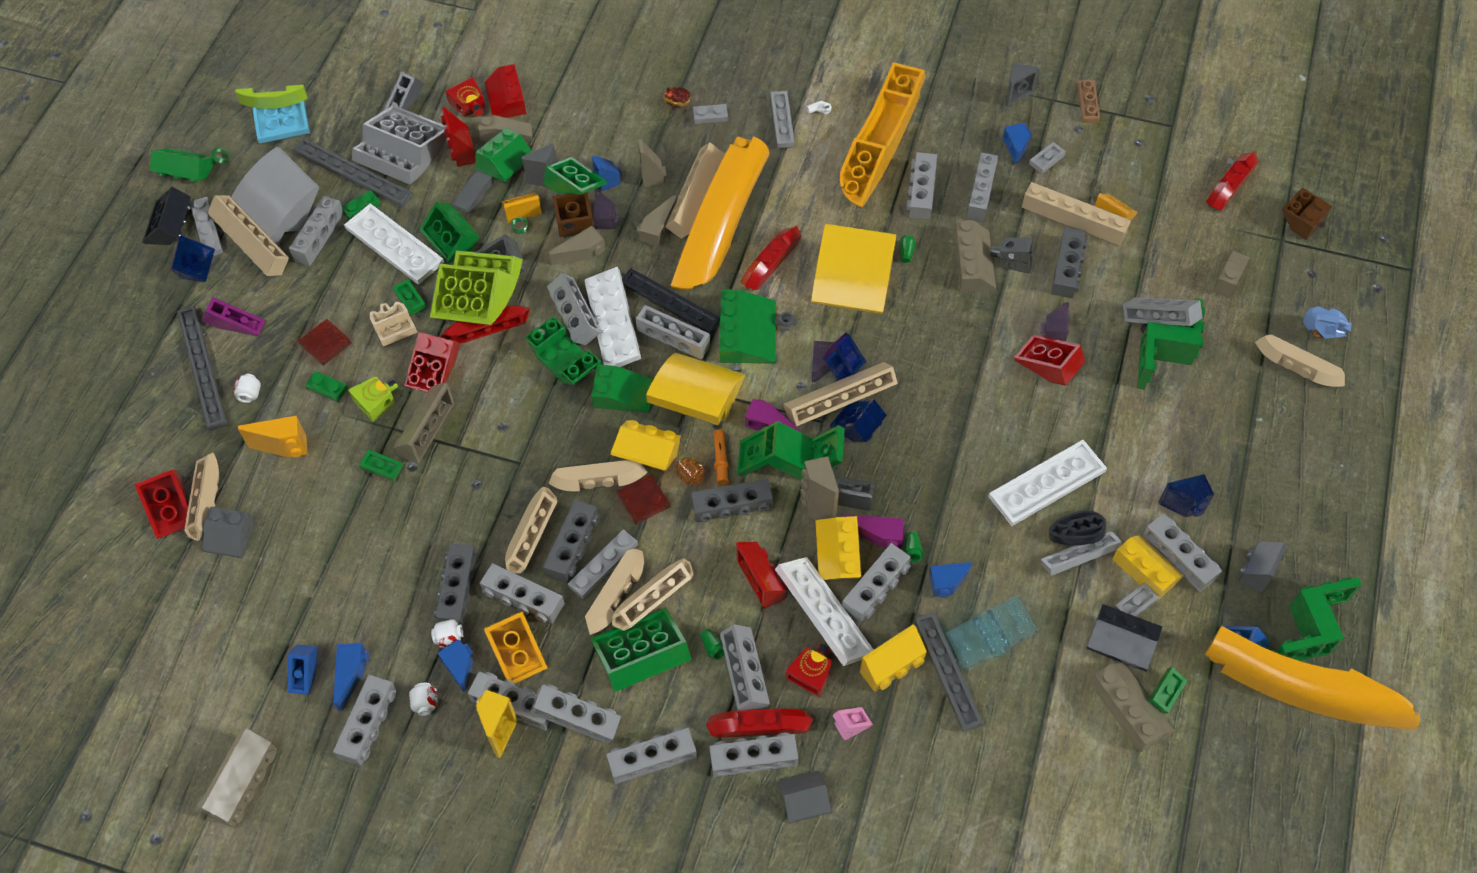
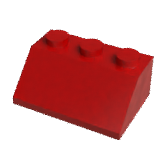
(505, 92)
(760, 573)

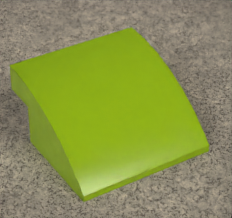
(475, 287)

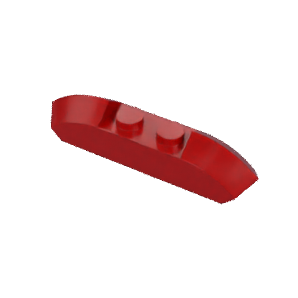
(1233, 180)
(771, 257)
(509, 318)
(759, 722)

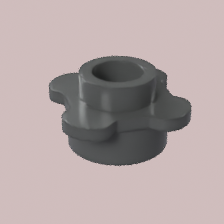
(786, 316)

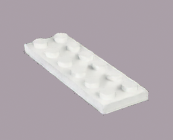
(394, 244)
(613, 318)
(1047, 482)
(824, 610)

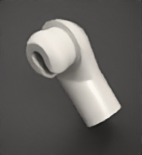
(819, 106)

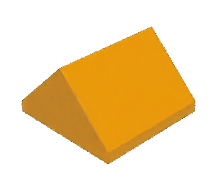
(1113, 205)
(522, 206)

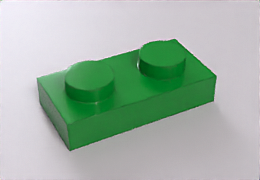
(358, 204)
(409, 297)
(326, 386)
(381, 465)
(1168, 690)

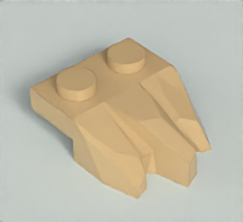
(392, 323)

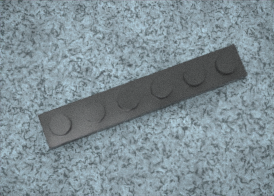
(948, 672)

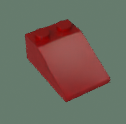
(1051, 358)
(164, 502)

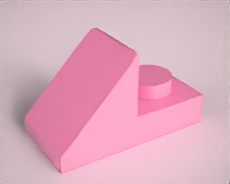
(851, 722)

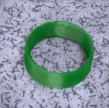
(222, 152)
(522, 230)

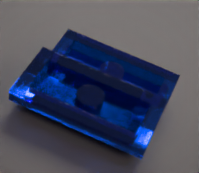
(844, 357)

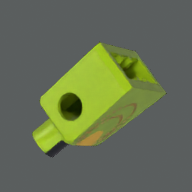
(374, 396)

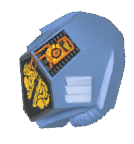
(1326, 323)

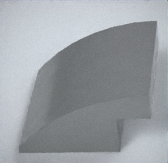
(399, 144)
(276, 194)

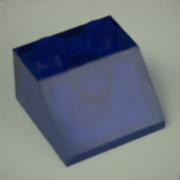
(860, 419)
(1187, 496)

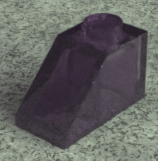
(604, 212)
(1057, 323)
(819, 367)

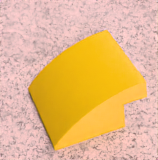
(853, 268)
(695, 388)

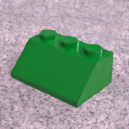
(502, 155)
(181, 164)
(448, 231)

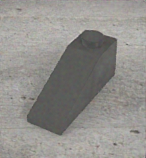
(405, 92)

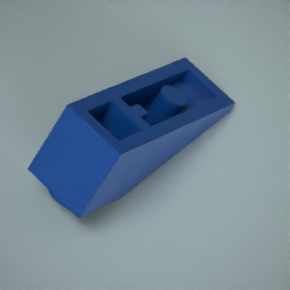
(349, 669)

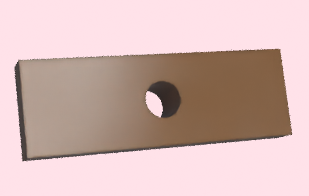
(1088, 101)

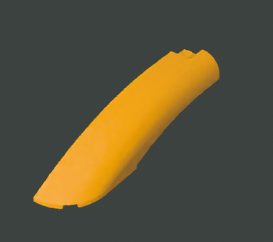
(881, 133)
(720, 213)
(1311, 687)

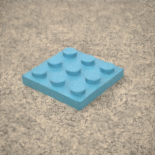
(280, 122)

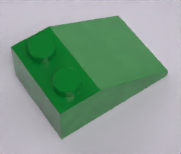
(571, 177)
(620, 389)

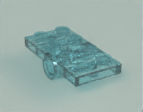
(991, 632)

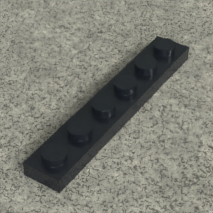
(670, 301)

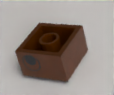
(572, 213)

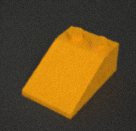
(276, 436)
(515, 647)

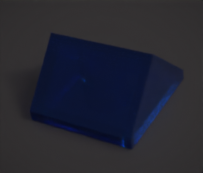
(192, 260)

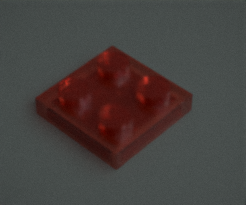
(324, 342)
(643, 499)

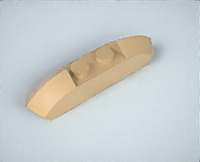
(1301, 361)
(597, 475)
(202, 495)
(530, 530)
(619, 583)
(652, 594)

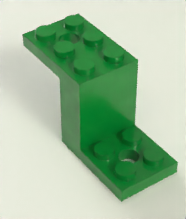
(1168, 344)
(788, 449)
(1316, 620)

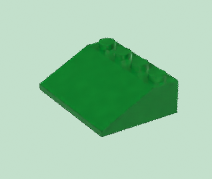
(747, 328)
(642, 650)

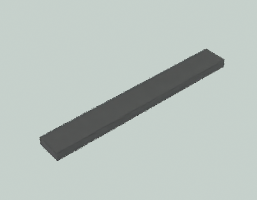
(352, 172)
(202, 368)

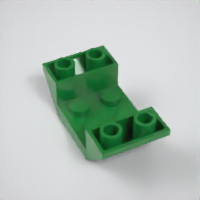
(560, 353)

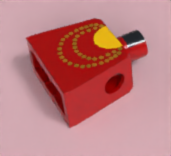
(466, 98)
(810, 670)

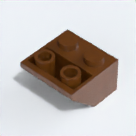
(1305, 213)

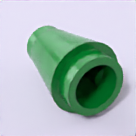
(906, 248)
(913, 547)
(712, 644)

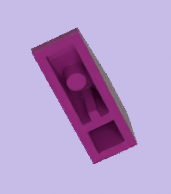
(232, 318)
(762, 414)
(880, 530)

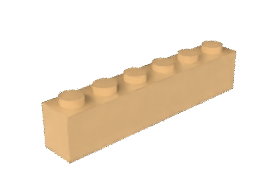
(694, 190)
(1076, 213)
(248, 235)
(840, 393)

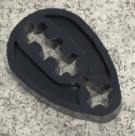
(1068, 533)

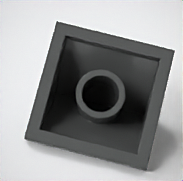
(1021, 82)
(535, 164)
(855, 493)
(804, 796)

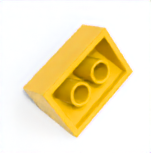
(646, 445)
(838, 548)
(1147, 565)
(893, 659)
(497, 719)

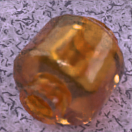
(690, 471)

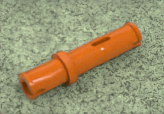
(721, 464)

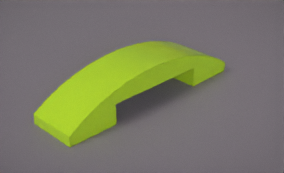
(271, 100)

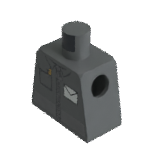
(1015, 254)

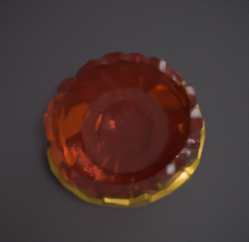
(677, 97)

